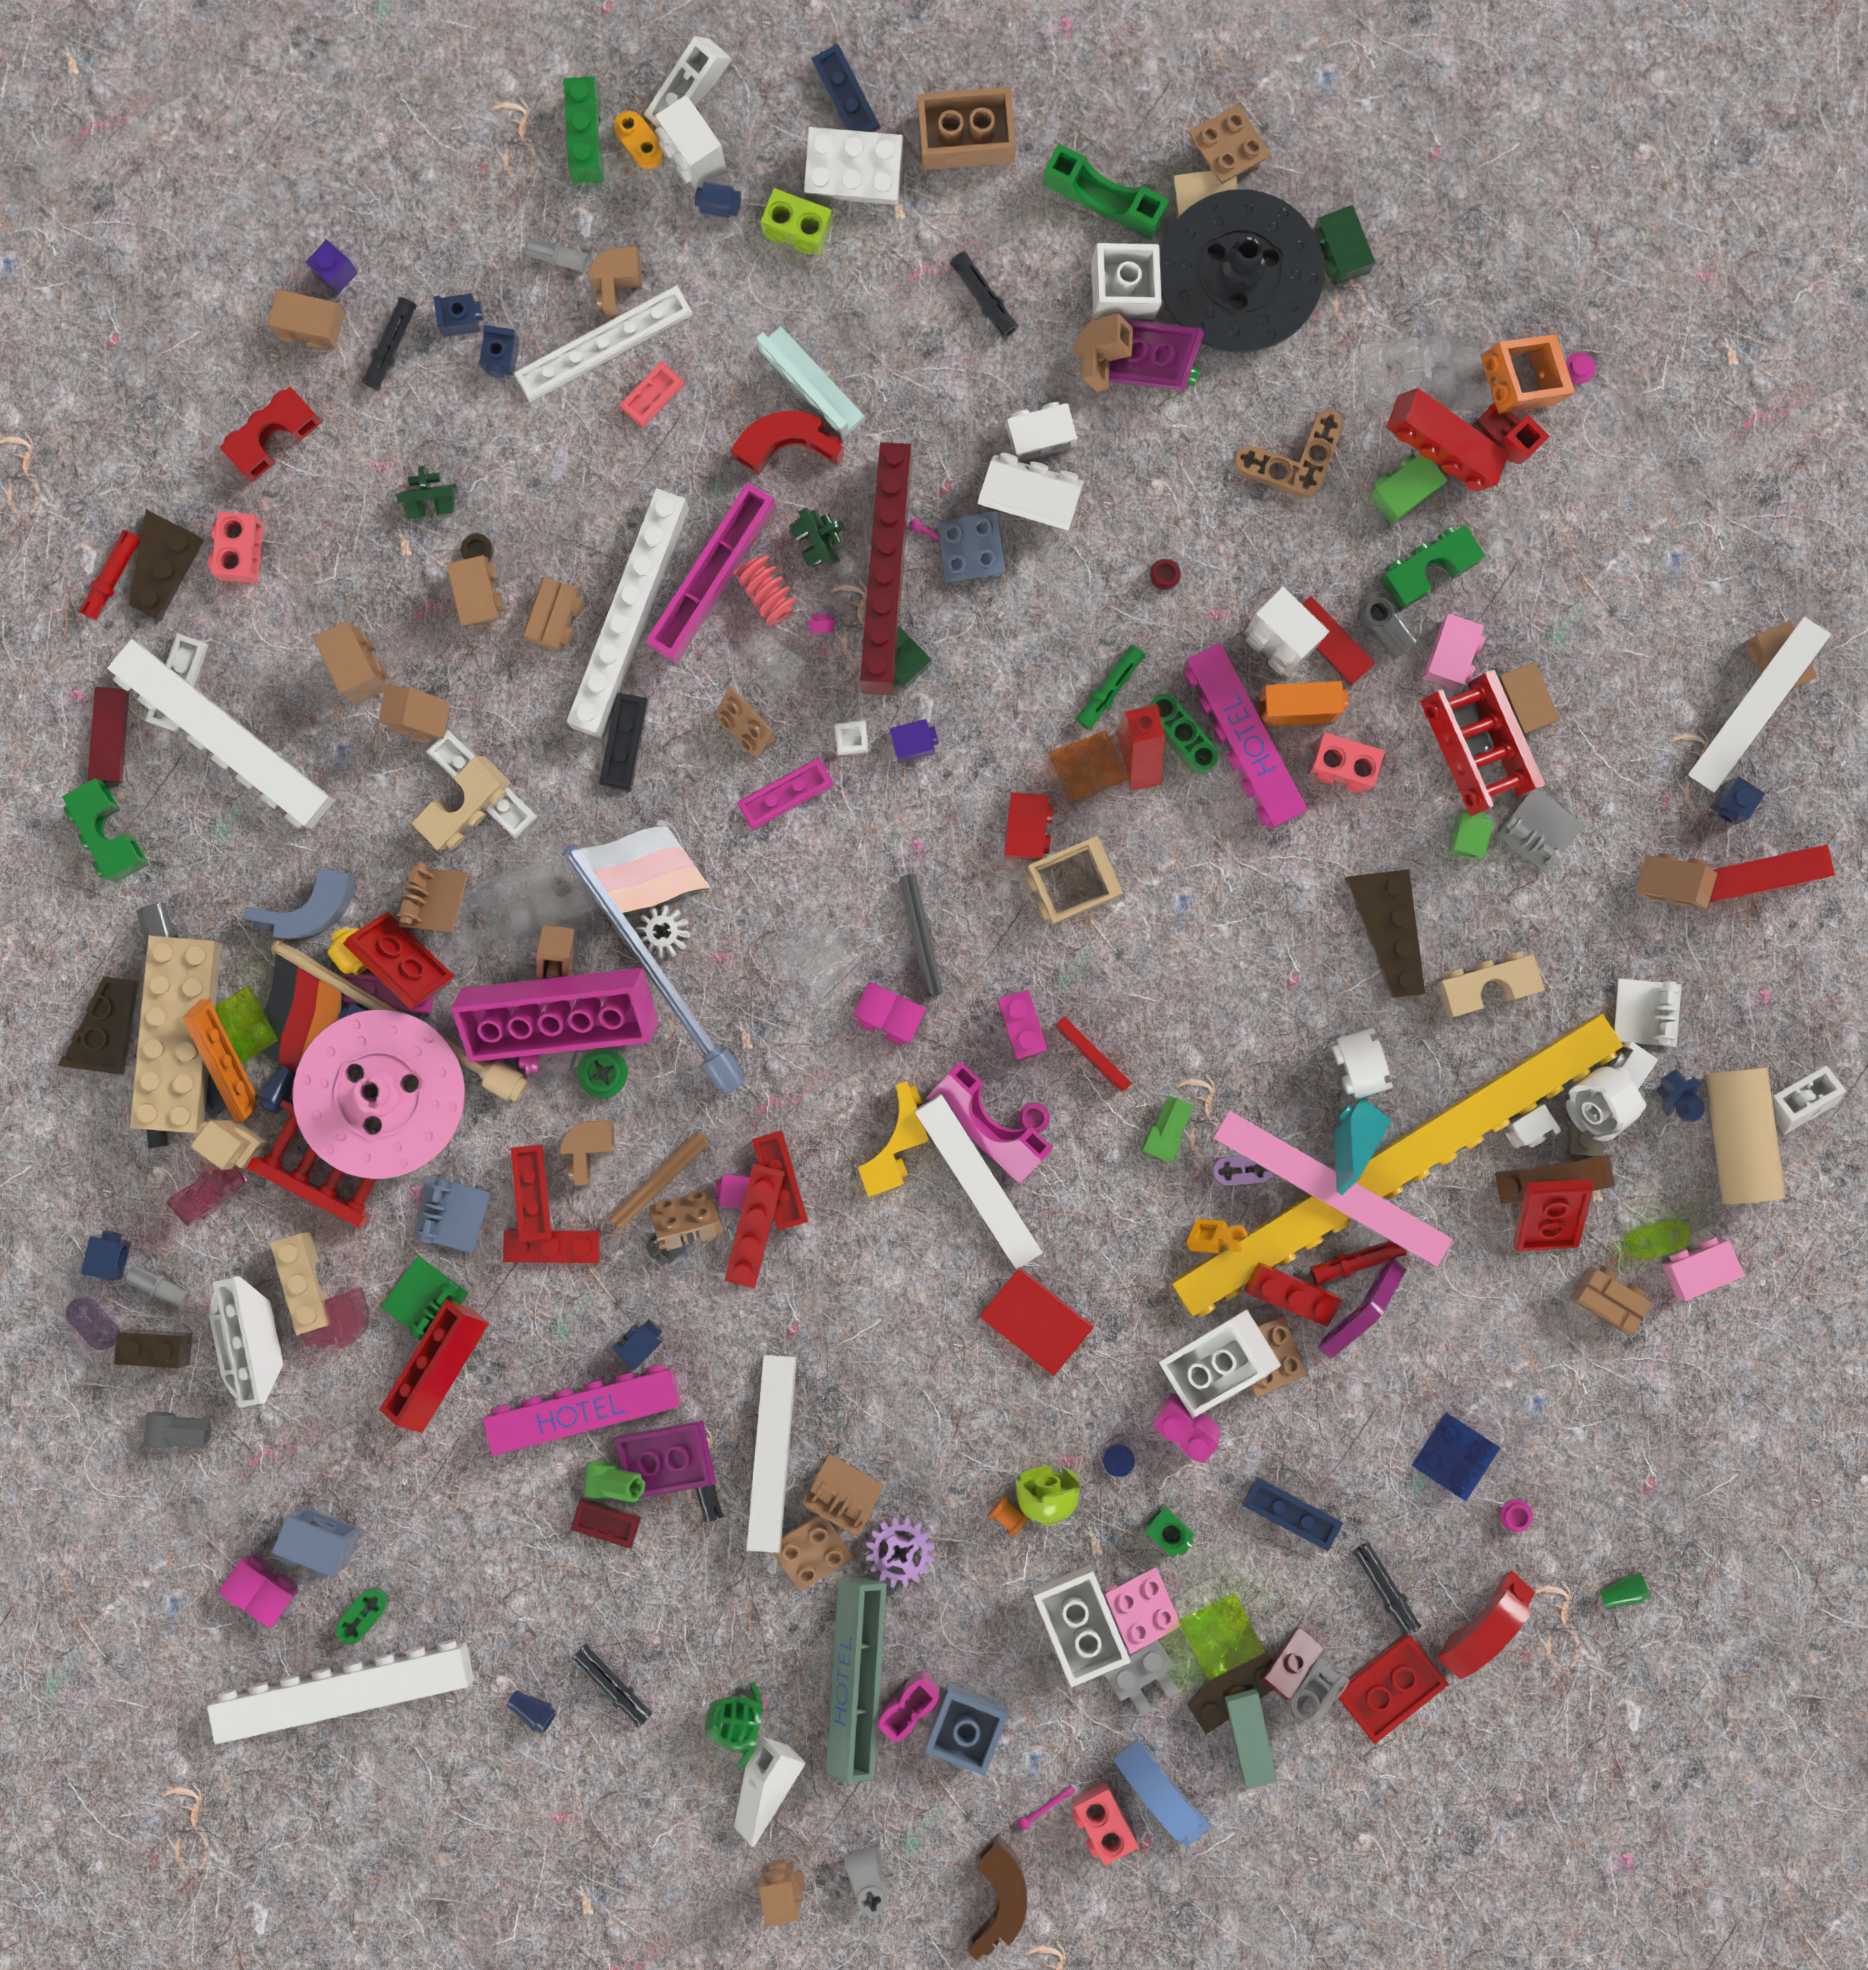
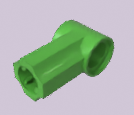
(1165, 1136)
(606, 1482)

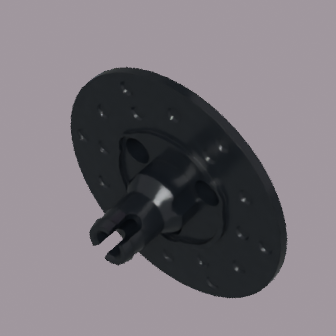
(1243, 230)

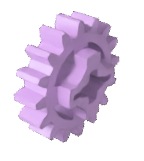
(907, 1563)

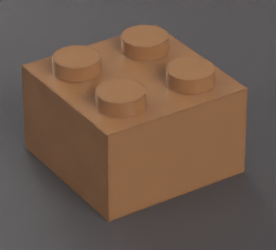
(351, 662)

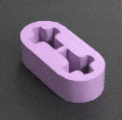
(1238, 1178)

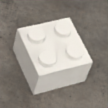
(690, 143)
(1126, 280)

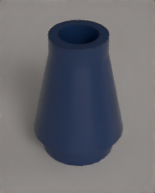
(275, 1090)
(532, 1711)

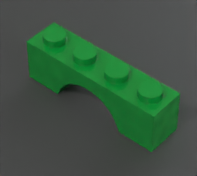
(1128, 206)

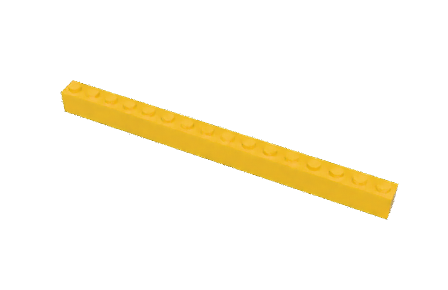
(1404, 1160)

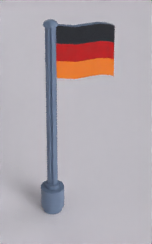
(636, 876)

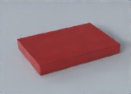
(399, 960)
(1553, 1215)
(1036, 1321)
(1392, 1687)

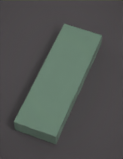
(1251, 1739)

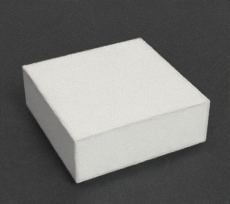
(851, 738)

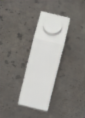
(692, 76)

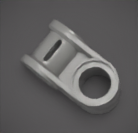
(1319, 1690)
(866, 1875)

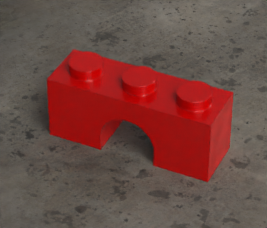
(248, 445)

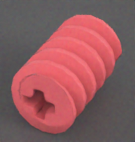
(765, 590)

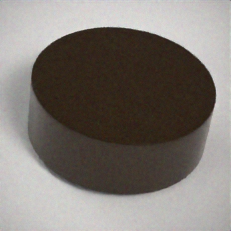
(477, 545)

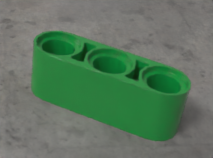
(1197, 742)

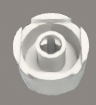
(1363, 1064)
(1605, 1103)

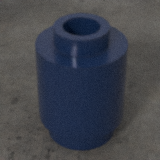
(718, 200)

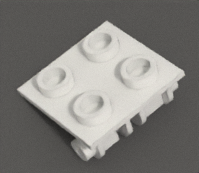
(1647, 1012)

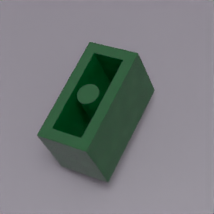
(1343, 245)

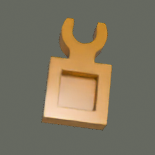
(1213, 1234)

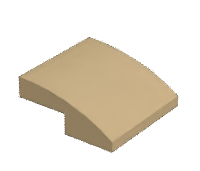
(1196, 186)

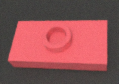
(651, 394)

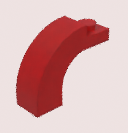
(781, 430)
(1491, 1630)

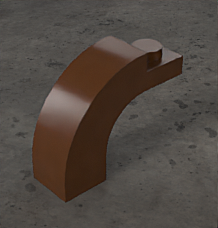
(1512, 1183)
(1006, 1873)

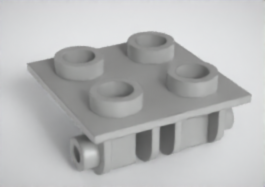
(1540, 830)

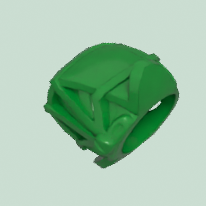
(735, 1723)

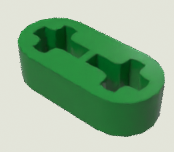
(356, 1610)

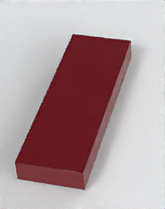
(108, 734)

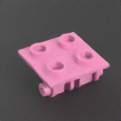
(1142, 1610)

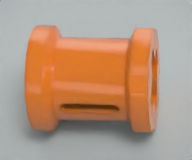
(1008, 1515)

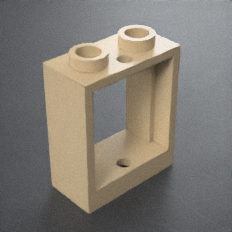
(1101, 865)

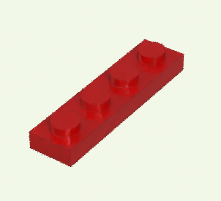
(754, 1225)

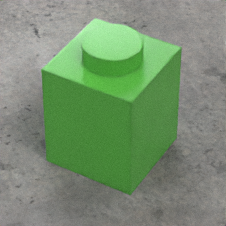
(1470, 835)

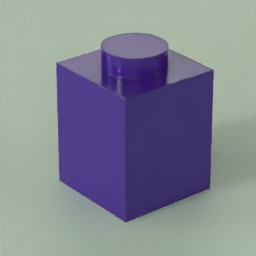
(331, 267)
(913, 740)

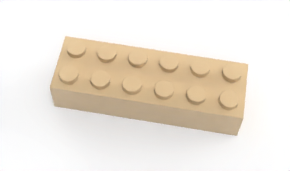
(169, 1068)

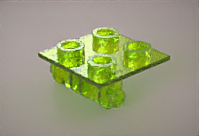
(245, 1024)
(1221, 1636)

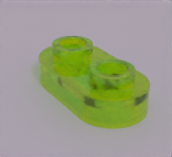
(1658, 1237)

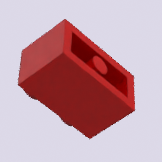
(1027, 826)

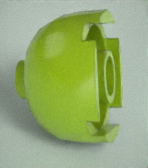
(1048, 1495)

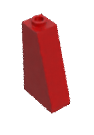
(1142, 746)
(1772, 873)

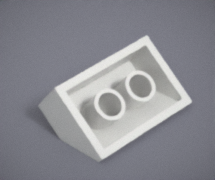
(1031, 491)

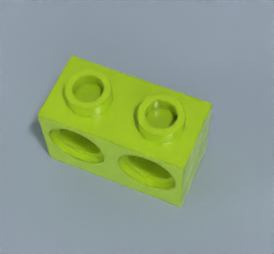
(800, 214)

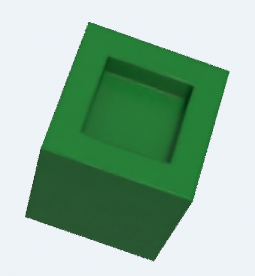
(1159, 1521)

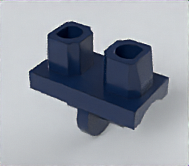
(1681, 1094)

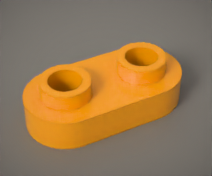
(637, 138)

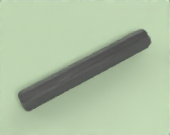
(921, 935)

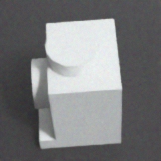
(1635, 1061)
(1532, 1127)

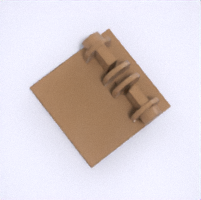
(1230, 144)
(744, 723)
(432, 898)
(684, 1216)
(1282, 1344)
(843, 1495)
(812, 1552)

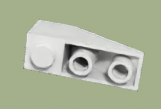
(764, 1786)

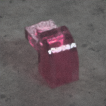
(206, 1194)
(348, 1317)

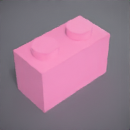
(1454, 651)
(1702, 1268)

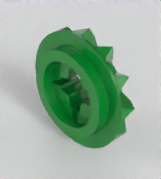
(588, 1068)

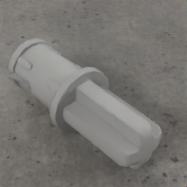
(557, 254)
(157, 1287)

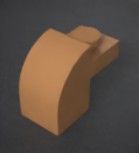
(612, 271)
(1100, 343)
(586, 1139)

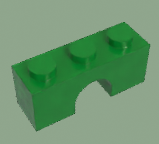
(582, 129)
(1454, 551)
(89, 809)

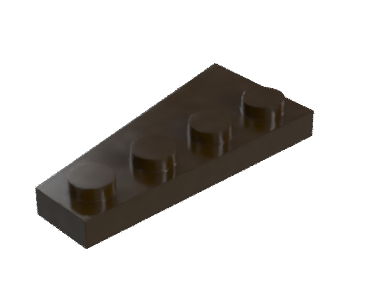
(1391, 927)

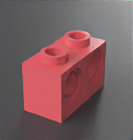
(245, 547)
(1347, 754)
(1109, 1821)

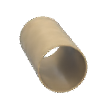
(1745, 1136)

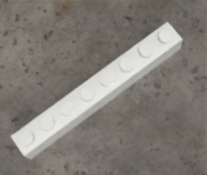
(628, 613)
(221, 734)
(340, 1692)

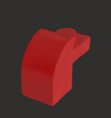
(1514, 435)

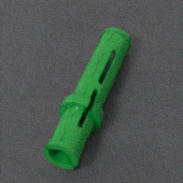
(1102, 697)

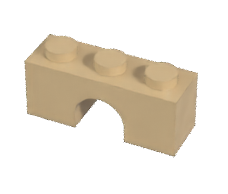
(481, 787)
(1516, 976)
(227, 1143)
(296, 1263)

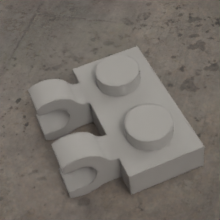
(1145, 1666)

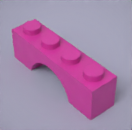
(1013, 1149)

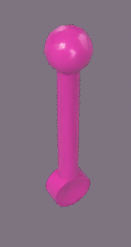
(916, 525)
(1024, 1823)

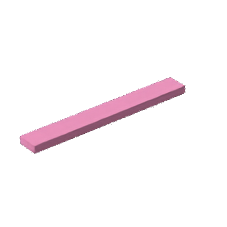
(1321, 1183)

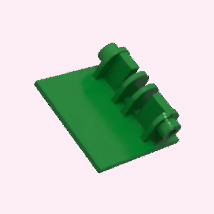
(421, 1295)

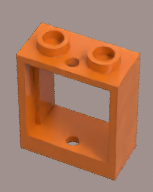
(1548, 367)
(1301, 703)

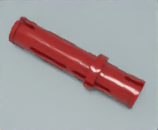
(106, 580)
(1347, 1264)

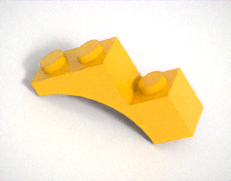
(884, 1170)

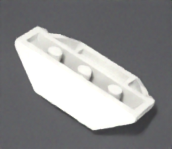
(245, 1340)

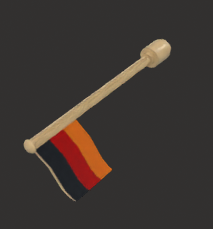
(309, 999)

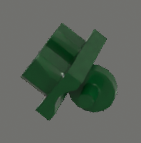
(413, 499)
(823, 536)

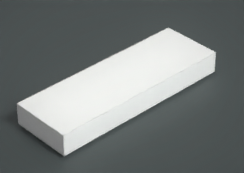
(186, 660)

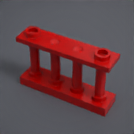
(1505, 735)
(298, 1179)

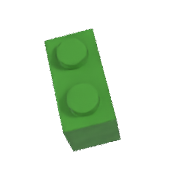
(1408, 487)

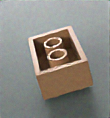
(966, 128)

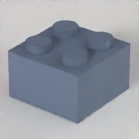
(316, 1542)
(966, 1729)

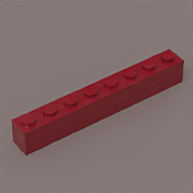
(886, 569)

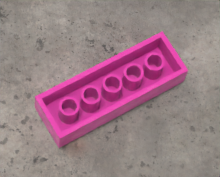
(555, 1015)

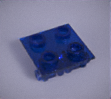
(1456, 1456)

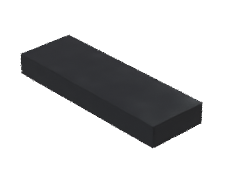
(624, 741)

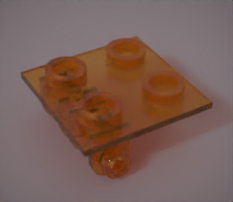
(1088, 766)

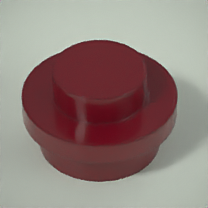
(1165, 574)

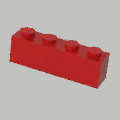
(1447, 440)
(433, 1366)

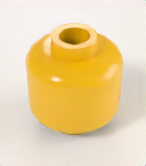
(342, 956)

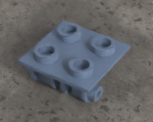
(971, 547)
(451, 1214)

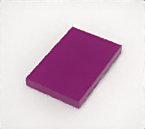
(1159, 356)
(668, 1457)

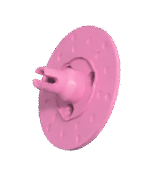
(336, 1110)

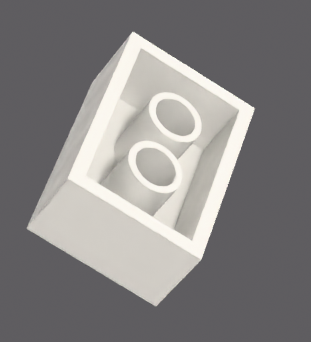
(853, 165)
(1284, 632)
(1220, 1364)
(1080, 1625)

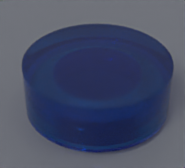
(1118, 1460)

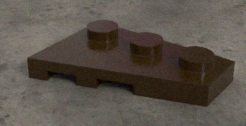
(161, 564)
(106, 1029)
(1209, 1701)

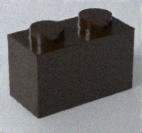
(153, 1348)

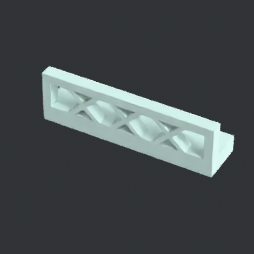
(810, 382)

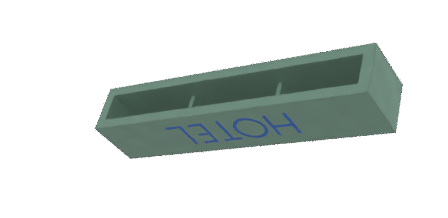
(856, 1679)

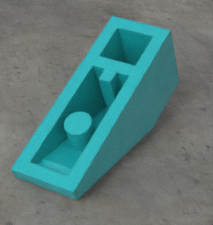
(1356, 1141)

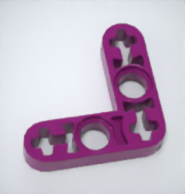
(1367, 1313)

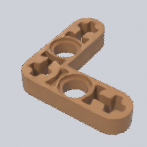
(1294, 469)

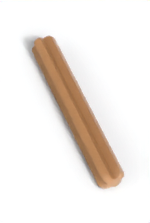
(659, 1180)

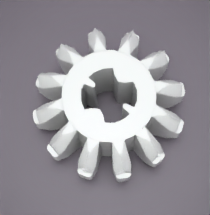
(663, 920)

